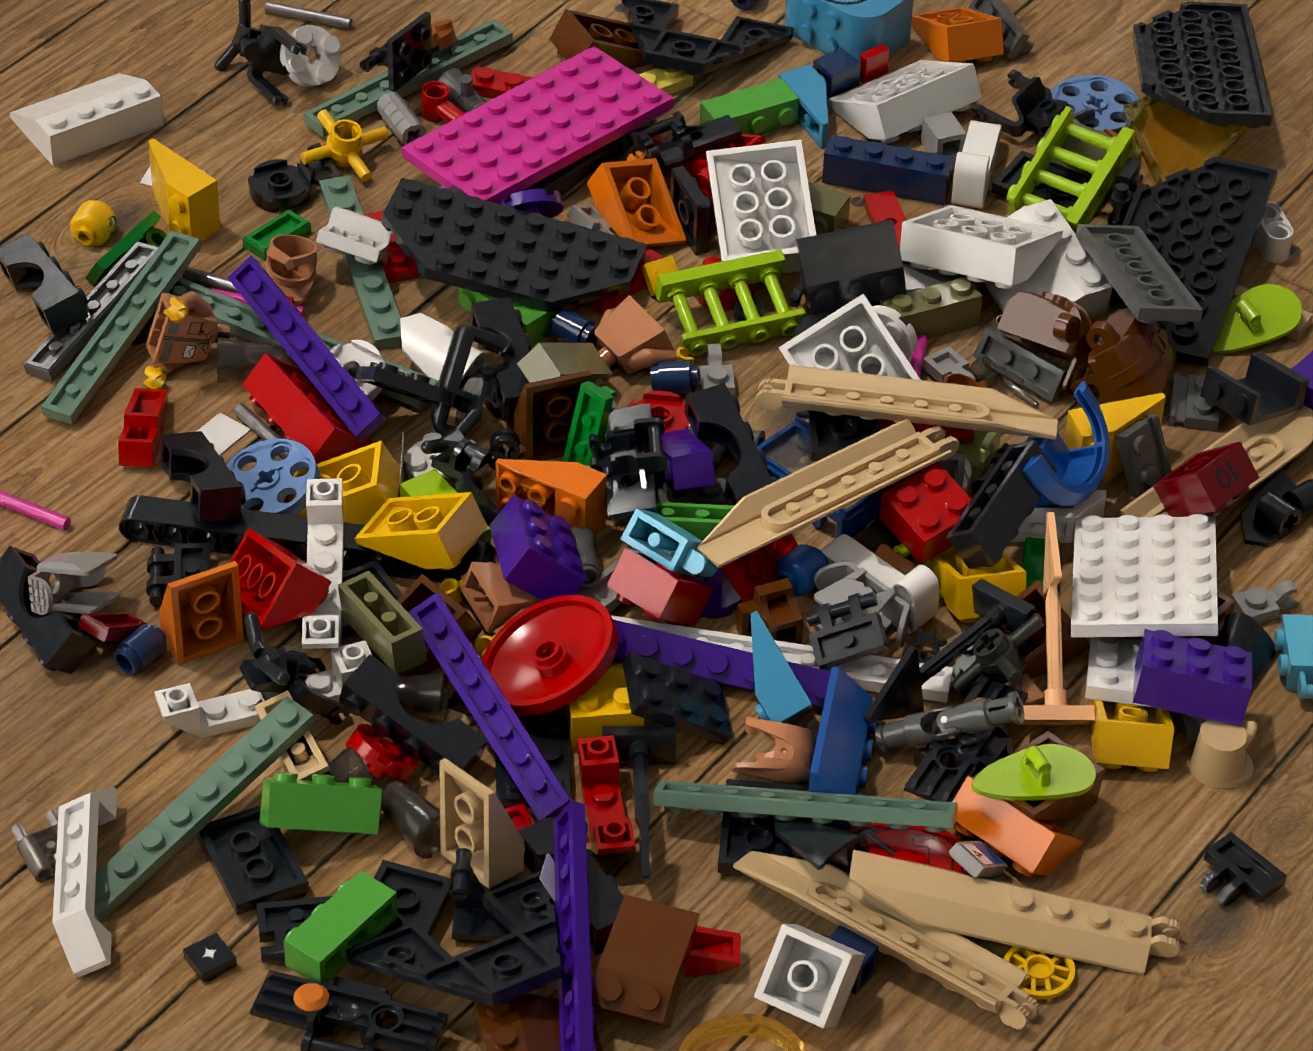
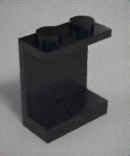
(1263, 394)

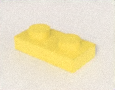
(668, 79)

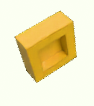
(654, 269)

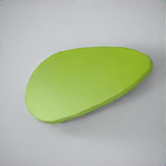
(1259, 318)
(1037, 774)

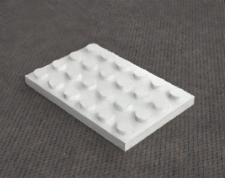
(1144, 576)

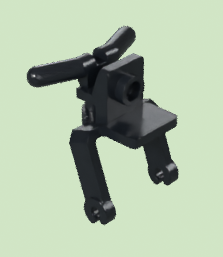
(261, 50)
(1034, 108)
(465, 462)
(283, 670)

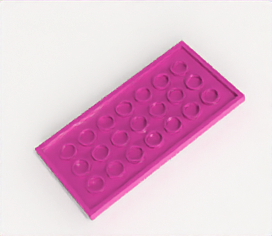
(538, 127)

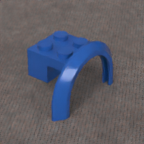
(1077, 469)

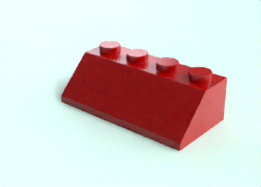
(299, 409)
(276, 581)

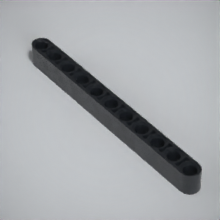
(173, 522)

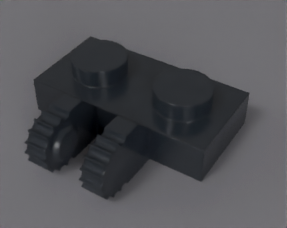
(1244, 869)

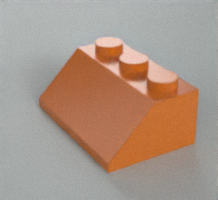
(1032, 845)

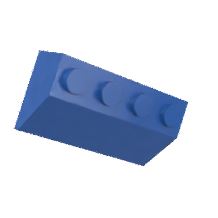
(842, 740)

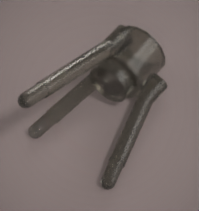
(986, 369)

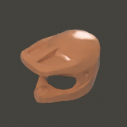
(292, 265)
(789, 759)

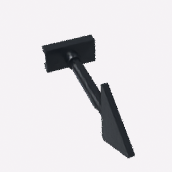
(903, 689)
(640, 748)

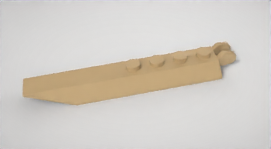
(903, 398)
(1267, 443)
(825, 488)
(1016, 914)
(935, 952)

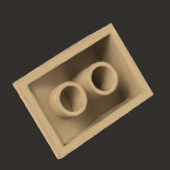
(478, 821)

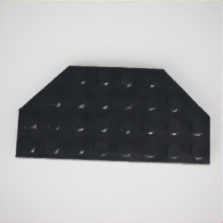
(1204, 63)
(1204, 232)
(507, 249)

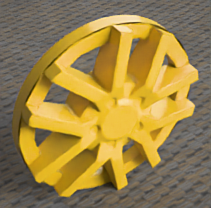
(1042, 972)

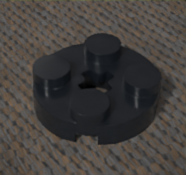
(294, 185)

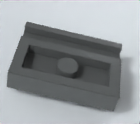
(1188, 405)
(1143, 454)

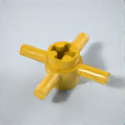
(344, 144)

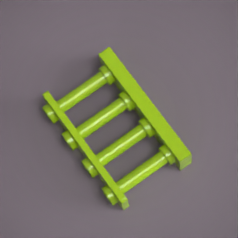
(1090, 194)
(735, 275)

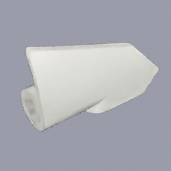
(427, 345)

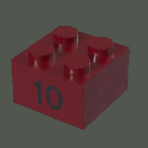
(1207, 481)

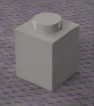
(943, 135)

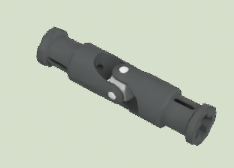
(970, 717)

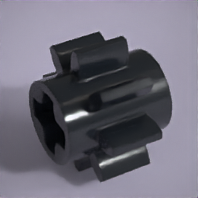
(922, 638)

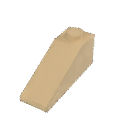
(304, 755)

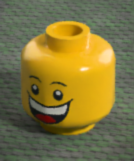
(93, 223)

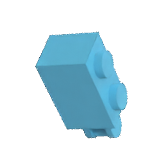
(667, 544)
(1296, 653)

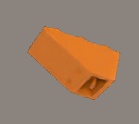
(557, 487)

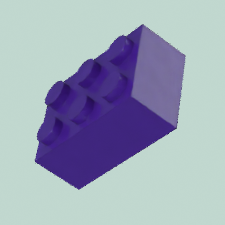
(536, 550)
(1193, 677)

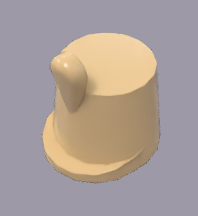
(1222, 756)

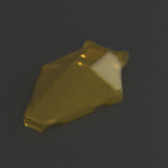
(1174, 138)

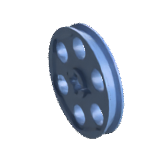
(1103, 101)
(277, 473)

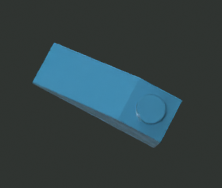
(812, 110)
(775, 683)

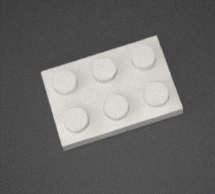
(1111, 669)

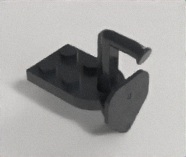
(447, 392)

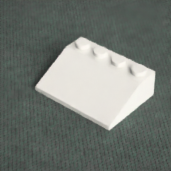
(906, 96)
(91, 117)
(761, 200)
(976, 245)
(1064, 271)
(850, 342)

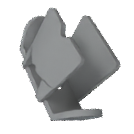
(71, 572)
(844, 579)

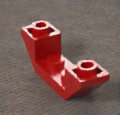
(602, 796)

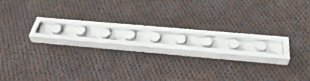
(868, 672)

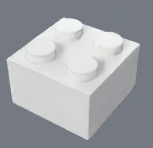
(809, 975)

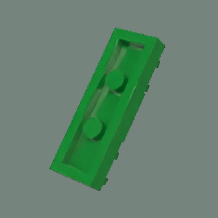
(142, 232)
(589, 417)

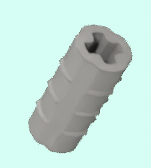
(400, 118)

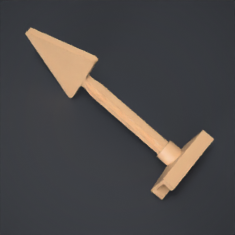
(1055, 708)

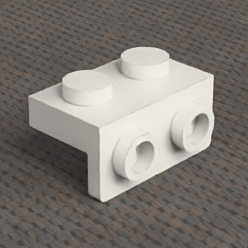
(355, 235)

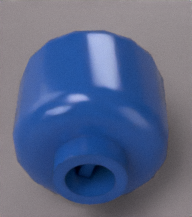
(800, 567)

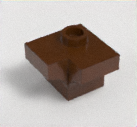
(776, 608)

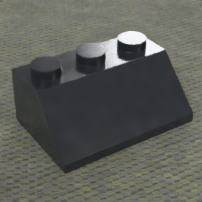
(849, 264)

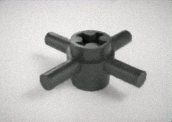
(998, 655)

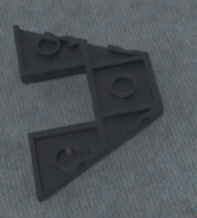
(692, 52)
(485, 974)

